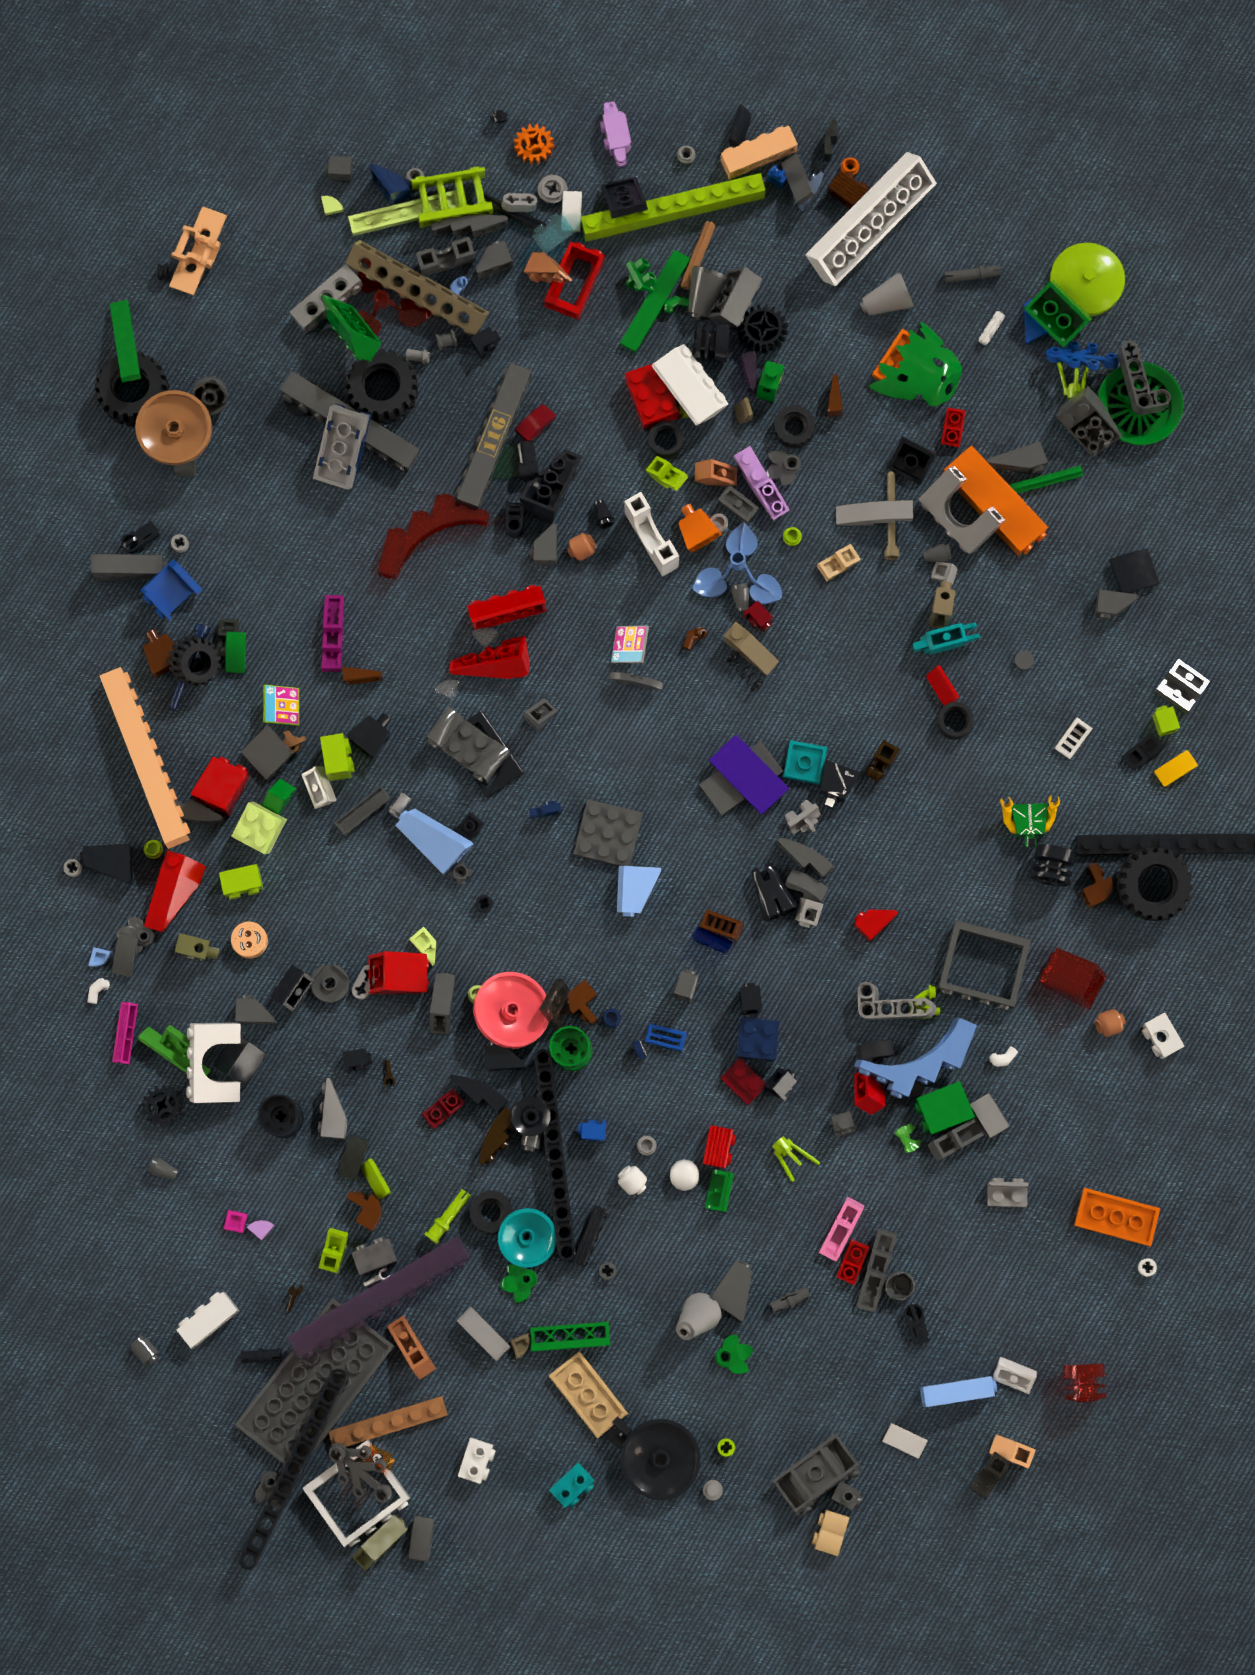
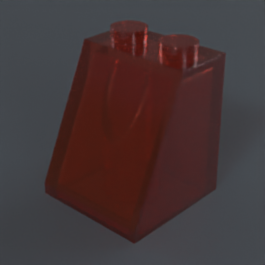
(1073, 978)

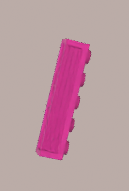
(125, 1033)

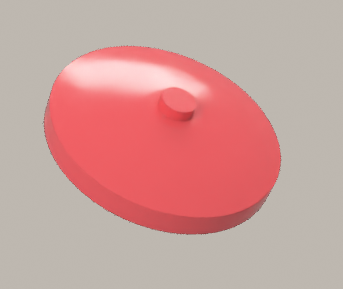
(509, 1010)

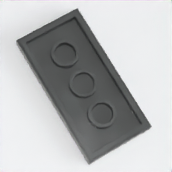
(723, 794)

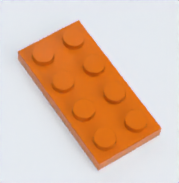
(1117, 1217)

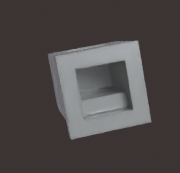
(814, 909)

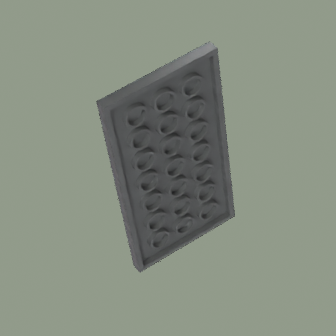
(289, 1396)

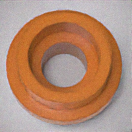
(850, 161)

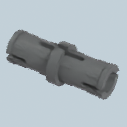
(790, 1299)

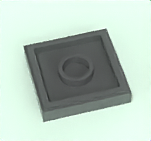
(267, 752)

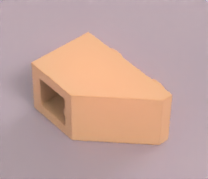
(1012, 1451)

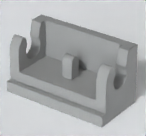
(989, 1115)

